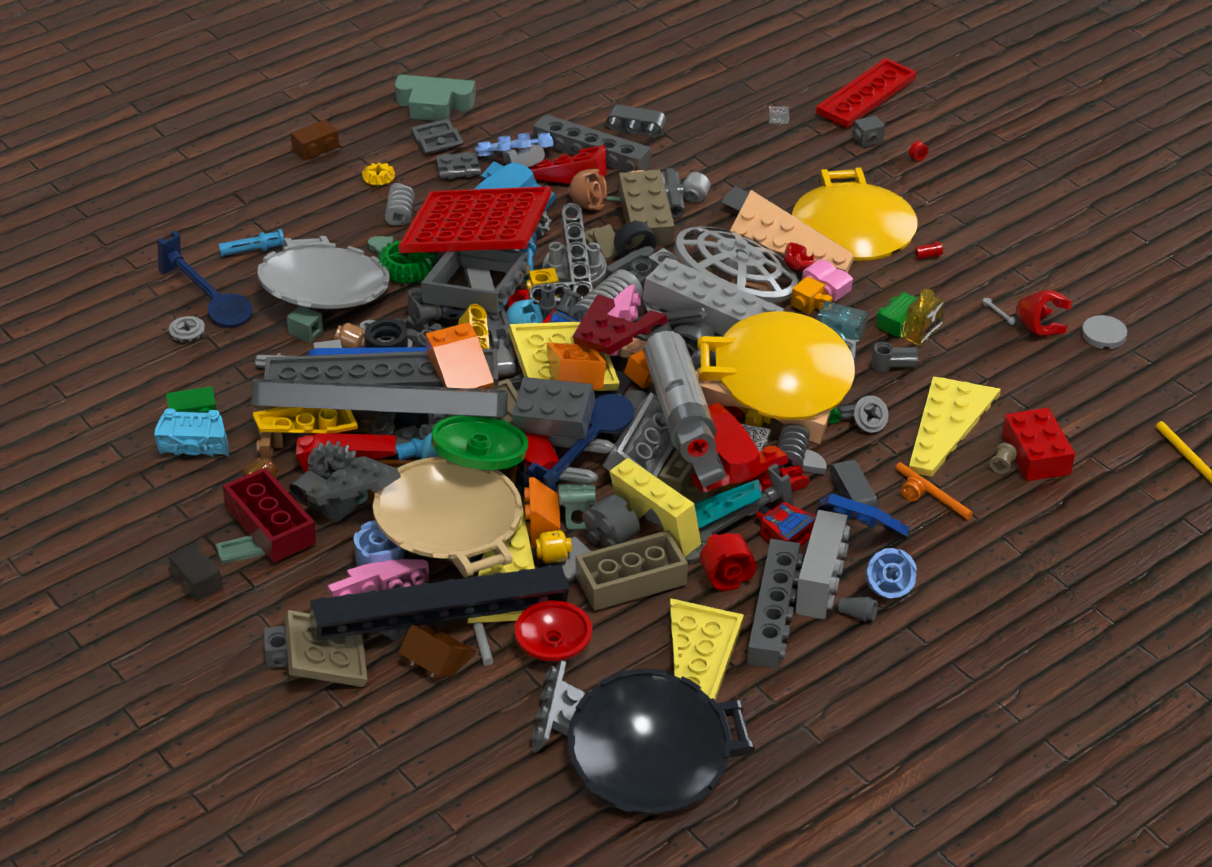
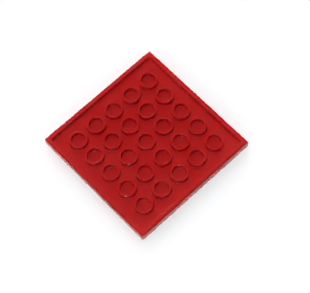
(476, 220)

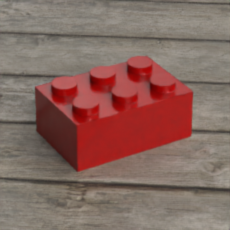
(1039, 444)

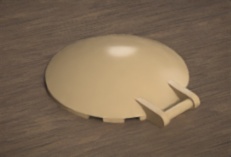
(450, 512)

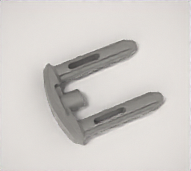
(576, 474)

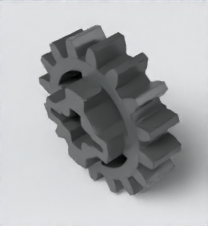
(332, 459)

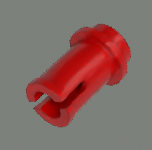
(929, 250)

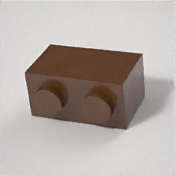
(314, 140)

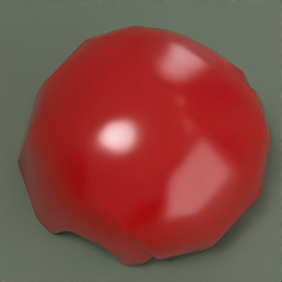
(796, 257)

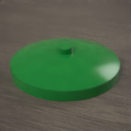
(479, 442)

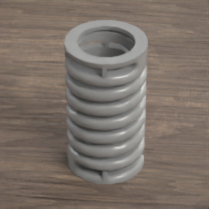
(609, 288)

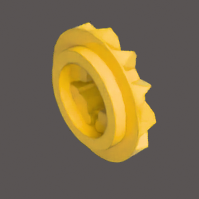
(386, 174)

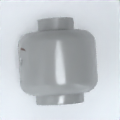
(696, 187)

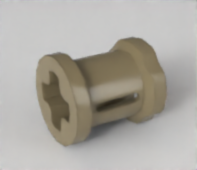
(1002, 461)

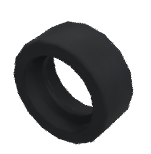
(632, 230)
(386, 327)

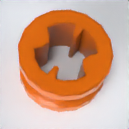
(912, 489)

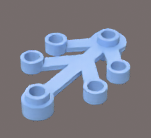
(505, 143)

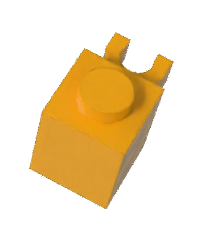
(809, 295)

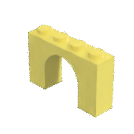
(646, 491)

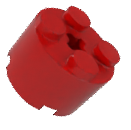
(727, 561)

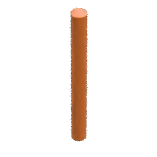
(936, 492)

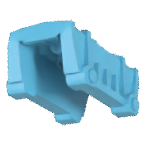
(191, 433)

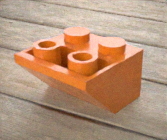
(542, 510)

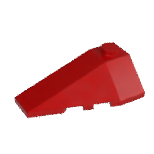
(566, 167)
(365, 445)

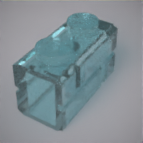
(844, 320)

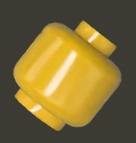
(553, 547)

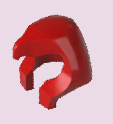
(1033, 309)

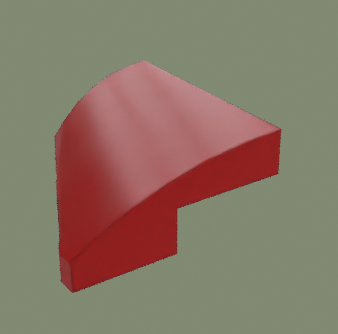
(540, 451)

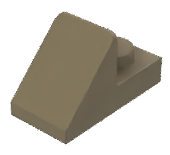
(604, 237)

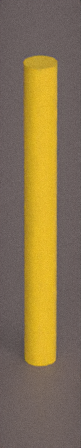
(1185, 450)

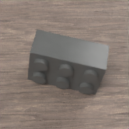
(554, 407)

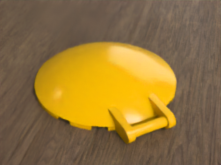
(858, 215)
(780, 364)

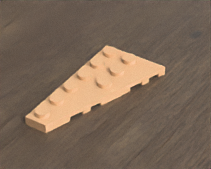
(775, 228)

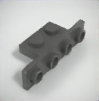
(557, 706)

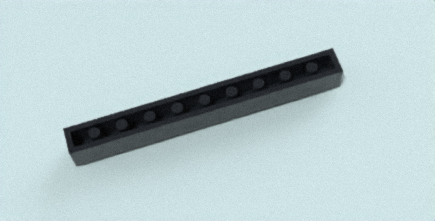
(436, 602)

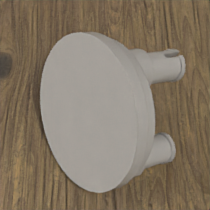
(557, 259)

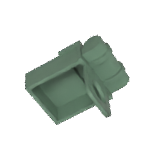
(575, 498)

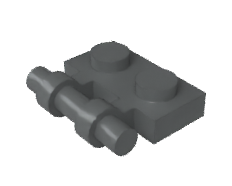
(458, 165)

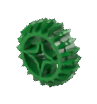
(406, 266)

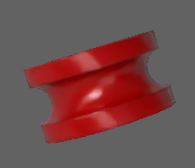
(918, 150)

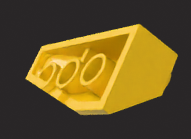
(304, 420)

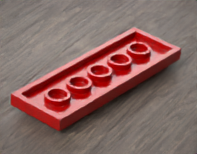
(866, 92)

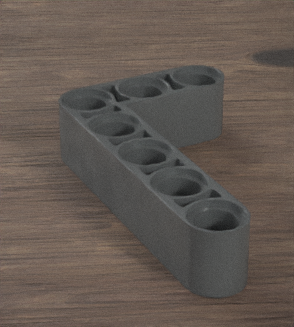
(574, 264)

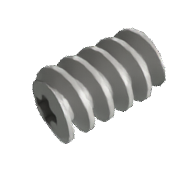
(399, 204)

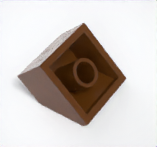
(435, 651)

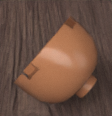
(588, 189)

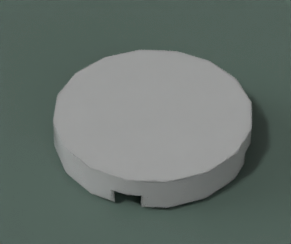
(1104, 331)

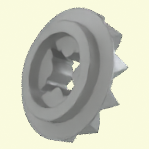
(194, 324)
(879, 411)

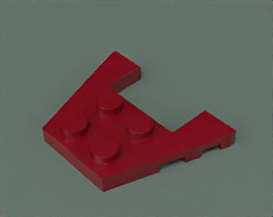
(612, 333)

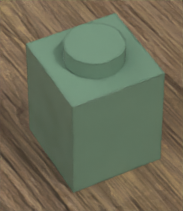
(305, 324)

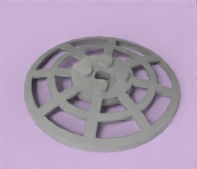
(738, 257)

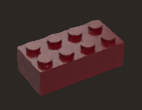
(269, 514)

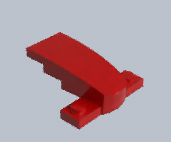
(738, 451)

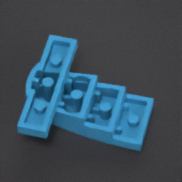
(510, 176)

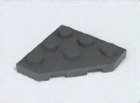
(348, 482)

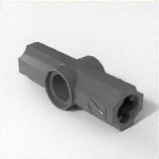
(674, 192)

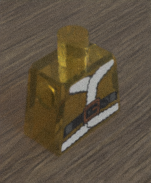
(923, 317)

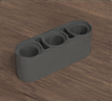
(636, 120)
(852, 483)
(334, 510)

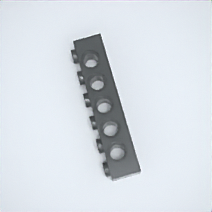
(571, 138)
(773, 604)

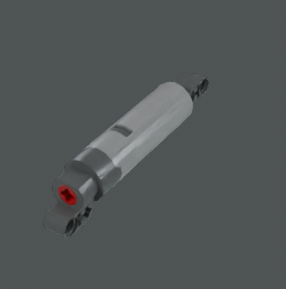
(683, 402)

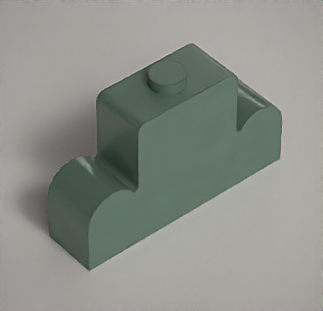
(434, 97)

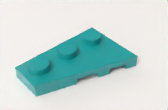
(726, 502)

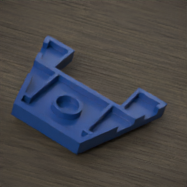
(865, 513)

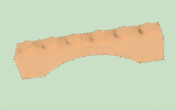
(717, 393)

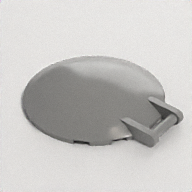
(321, 275)

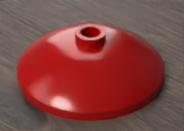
(553, 630)

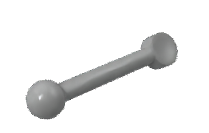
(988, 302)

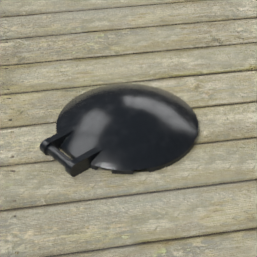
(653, 741)

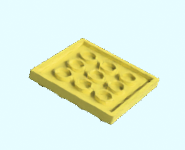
(531, 349)

